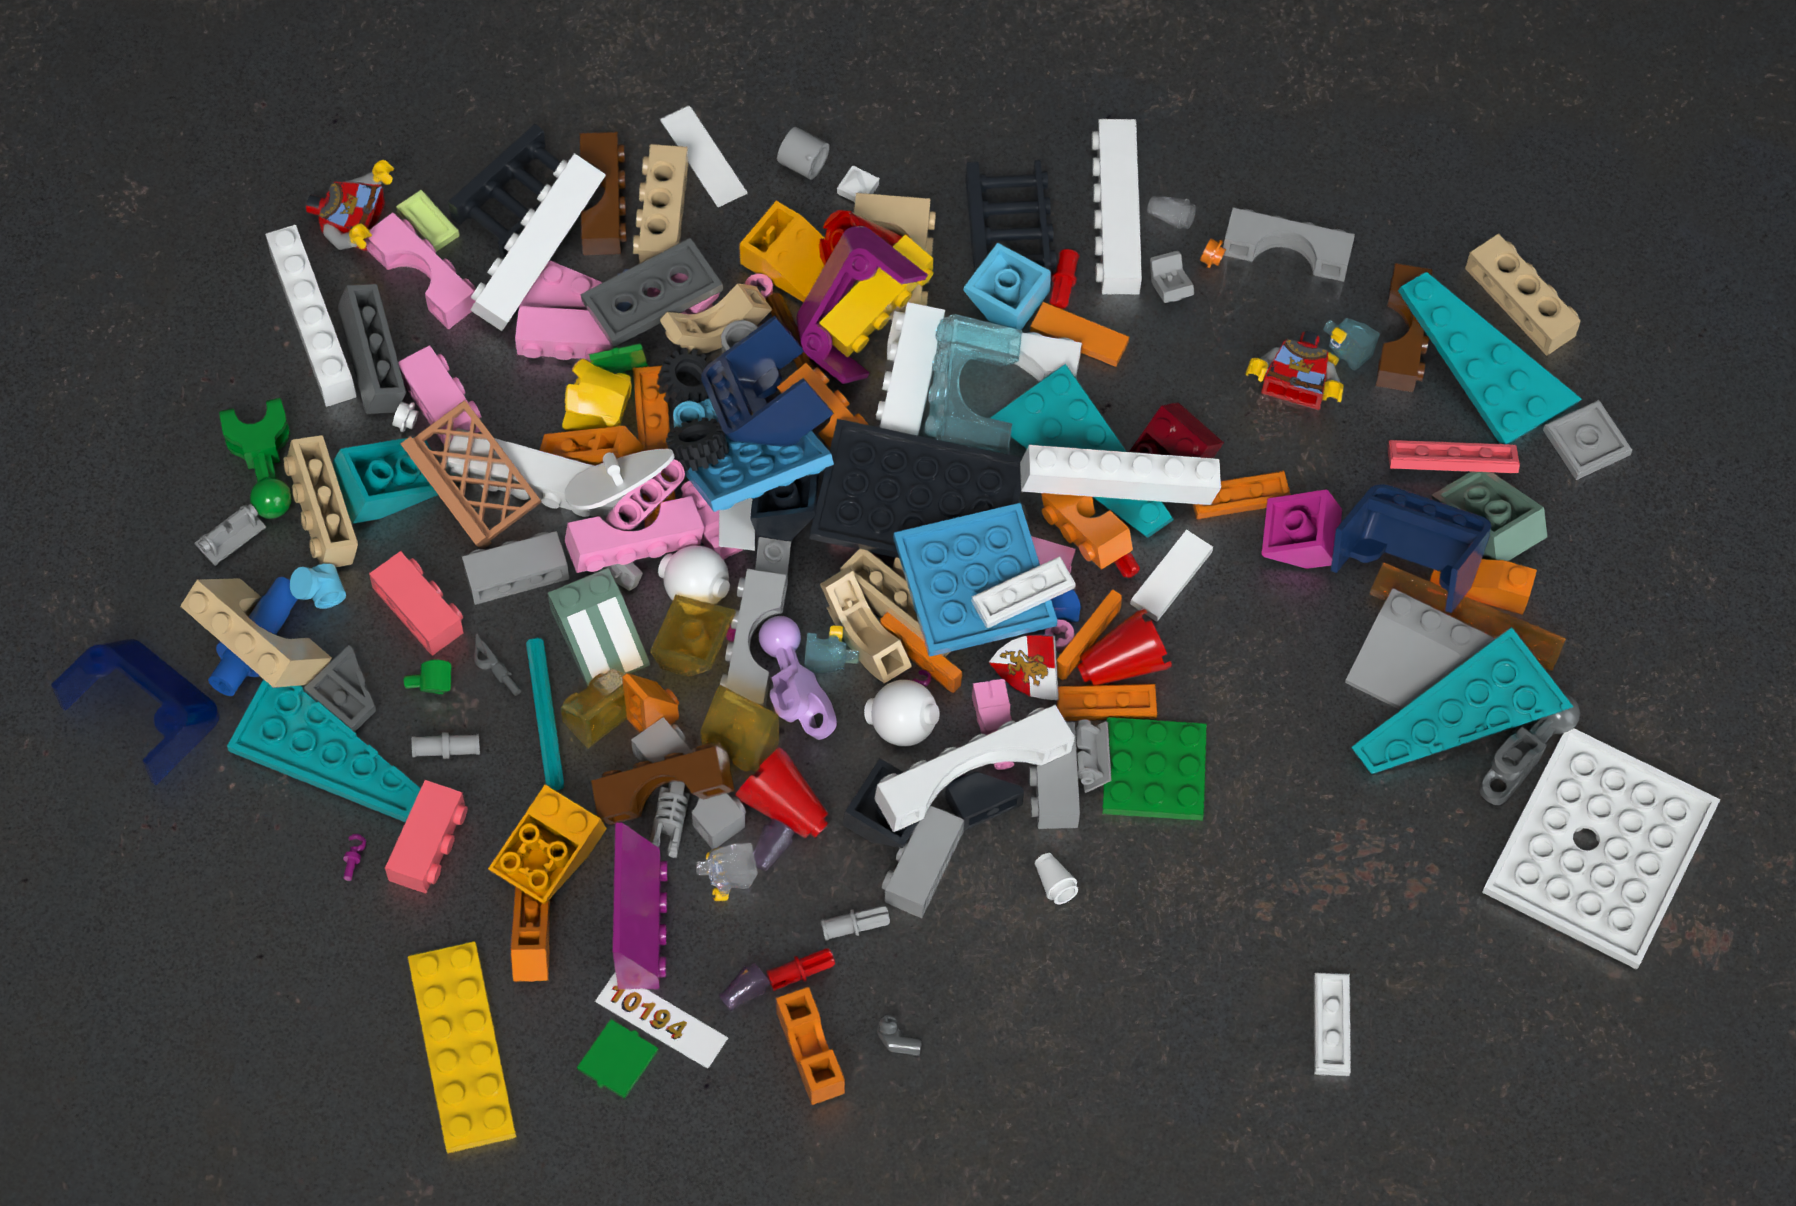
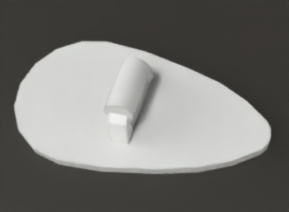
(615, 477)

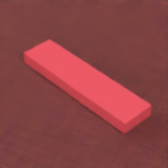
(1453, 456)

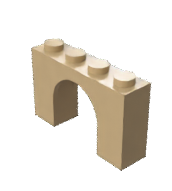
(903, 217)
(224, 610)

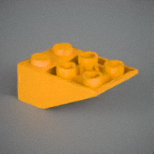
(784, 250)
(547, 845)

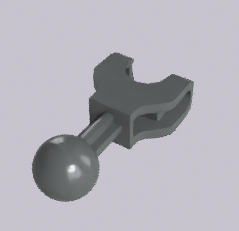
(1523, 751)

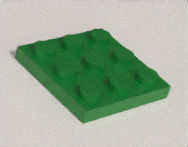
(1156, 769)

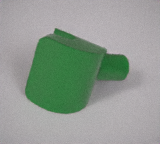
(433, 677)

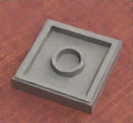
(1587, 440)

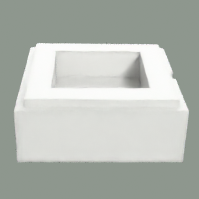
(857, 182)

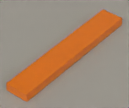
(651, 420)

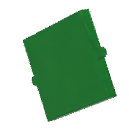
(620, 359)
(617, 1058)

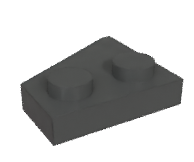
(343, 690)

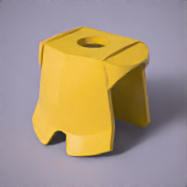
(596, 398)

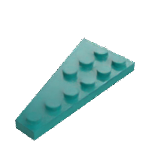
(1498, 376)
(1063, 415)
(1480, 698)
(311, 744)

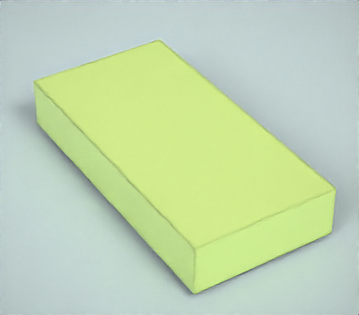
(428, 220)

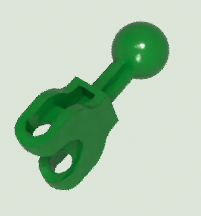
(260, 448)

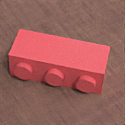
(417, 602)
(426, 837)

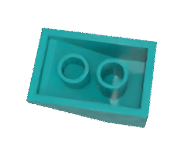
(379, 480)

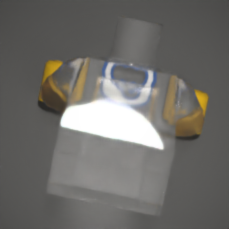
(729, 868)

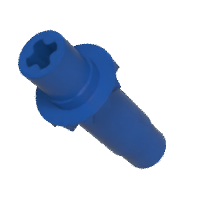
(268, 614)

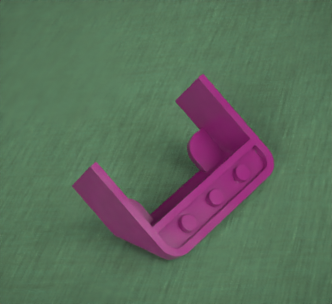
(853, 259)

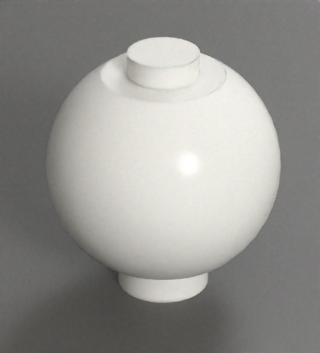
(695, 574)
(902, 712)

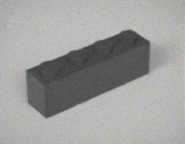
(371, 349)

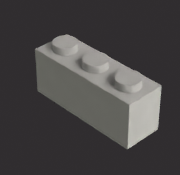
(515, 567)
(1056, 791)
(923, 861)

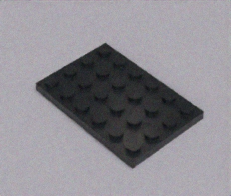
(902, 482)

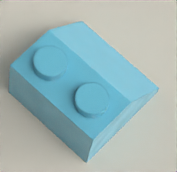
(1008, 287)

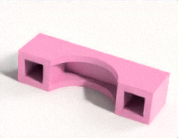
(397, 245)
(598, 545)

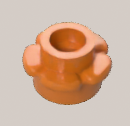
(1213, 253)

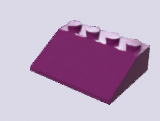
(638, 911)

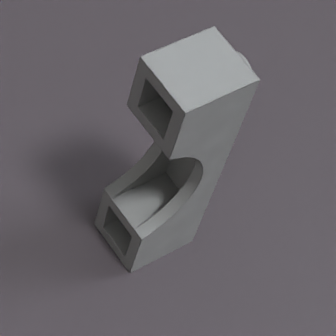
(1324, 248)
(762, 597)
(714, 817)

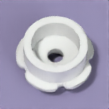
(405, 416)

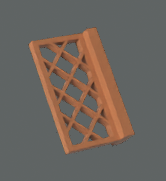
(447, 489)

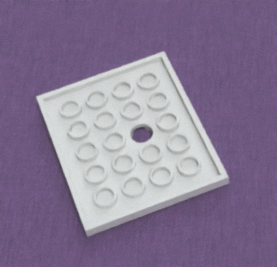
(1645, 840)

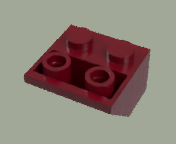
(1177, 433)

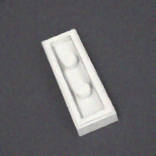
(1172, 575)
(1023, 592)
(1331, 1024)

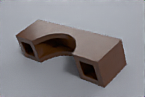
(601, 224)
(1400, 359)
(622, 795)

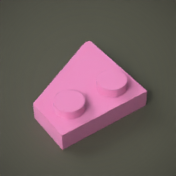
(559, 288)

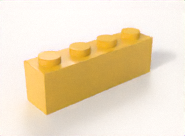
(872, 300)

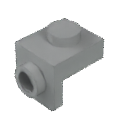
(1170, 277)

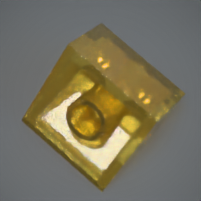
(691, 636)
(596, 708)
(741, 729)

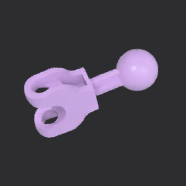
(795, 685)

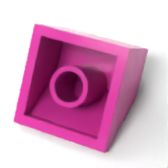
(1301, 529)

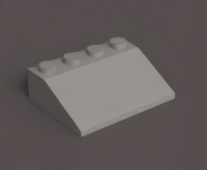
(1411, 650)

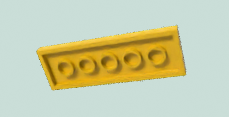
(461, 1047)

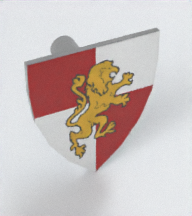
(1029, 665)

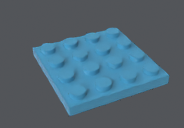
(757, 468)
(960, 559)

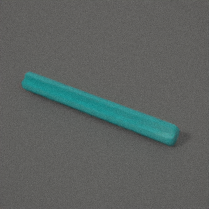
(545, 713)

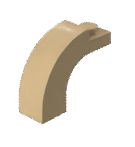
(704, 329)
(878, 649)

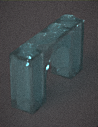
(949, 417)

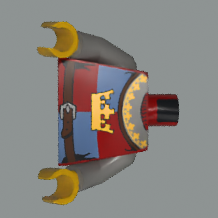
(352, 207)
(1298, 372)

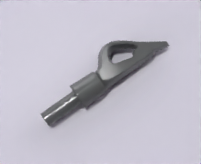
(494, 664)

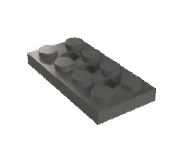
(652, 273)

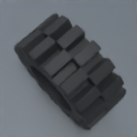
(672, 386)
(698, 443)

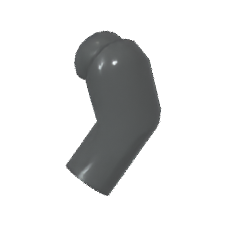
(894, 1039)

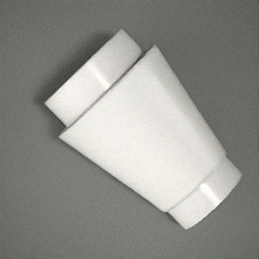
(1056, 880)

